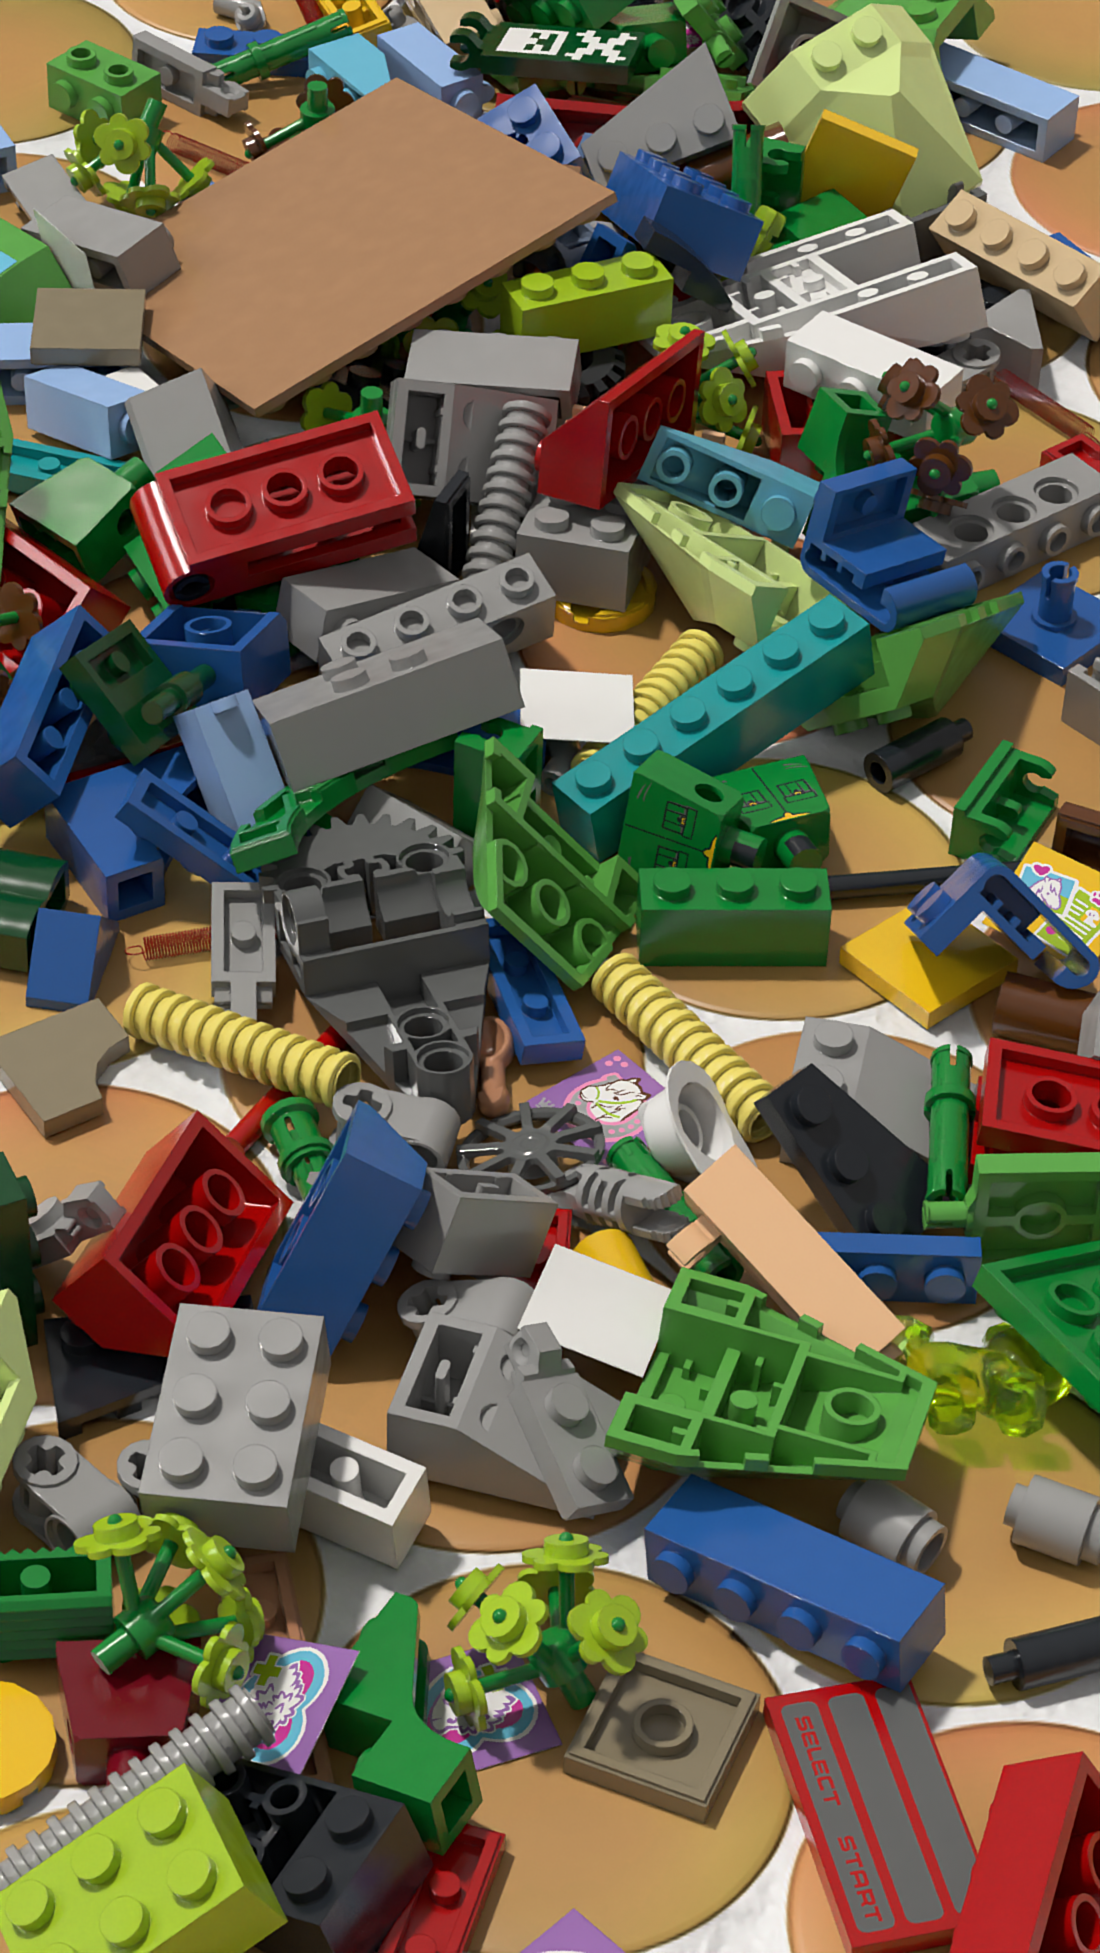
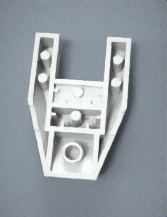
(855, 272)

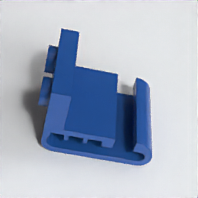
(874, 556)
(997, 892)

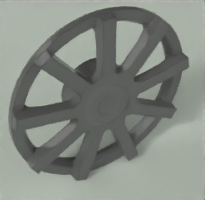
(534, 1151)

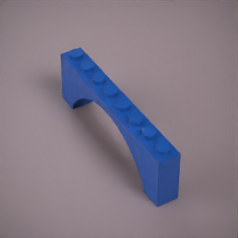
(115, 865)

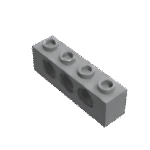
(1020, 521)
(507, 598)

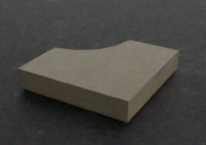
(58, 1062)

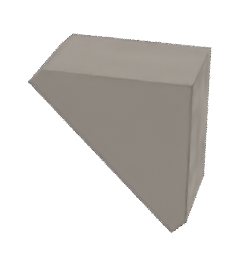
(1017, 334)

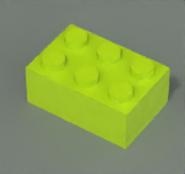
(148, 1879)

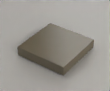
(88, 327)
(663, 1736)

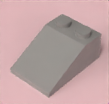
(875, 1072)

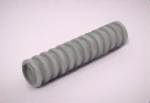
(508, 486)
(205, 1746)

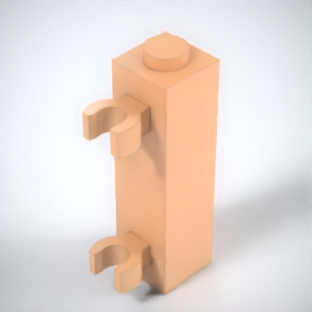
(781, 1254)

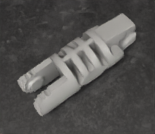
(624, 1201)

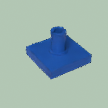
(1054, 625)

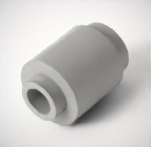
(1055, 1520)
(891, 1524)

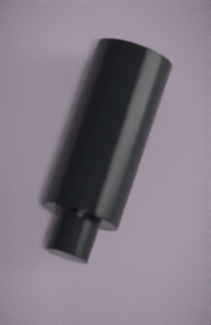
(916, 753)
(1046, 1656)

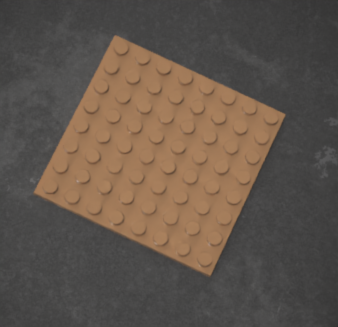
(351, 241)

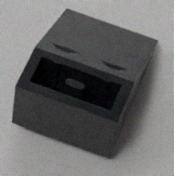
(331, 1854)

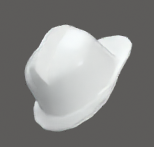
(689, 1123)

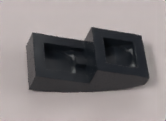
(691, 271)

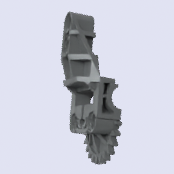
(399, 1002)

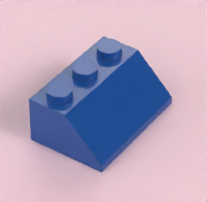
(348, 1226)

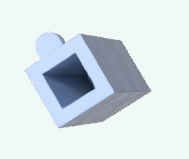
(424, 63)
(81, 409)
(230, 757)

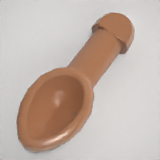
(496, 1055)

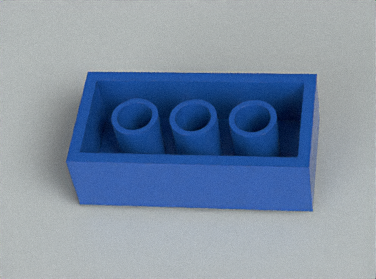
(688, 205)

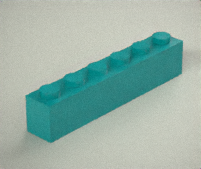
(723, 717)

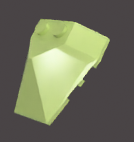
(882, 76)
(720, 567)

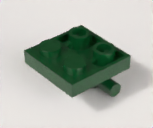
(134, 690)

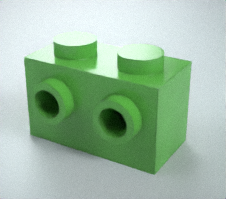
(100, 81)

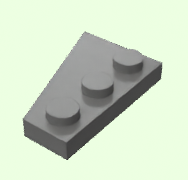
(674, 118)

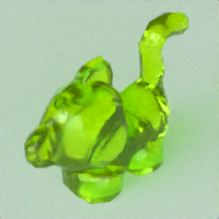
(998, 1380)

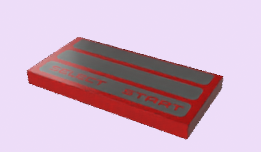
(875, 1813)

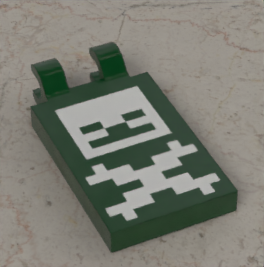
(547, 51)

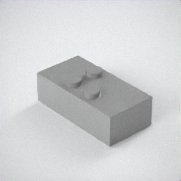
(388, 703)

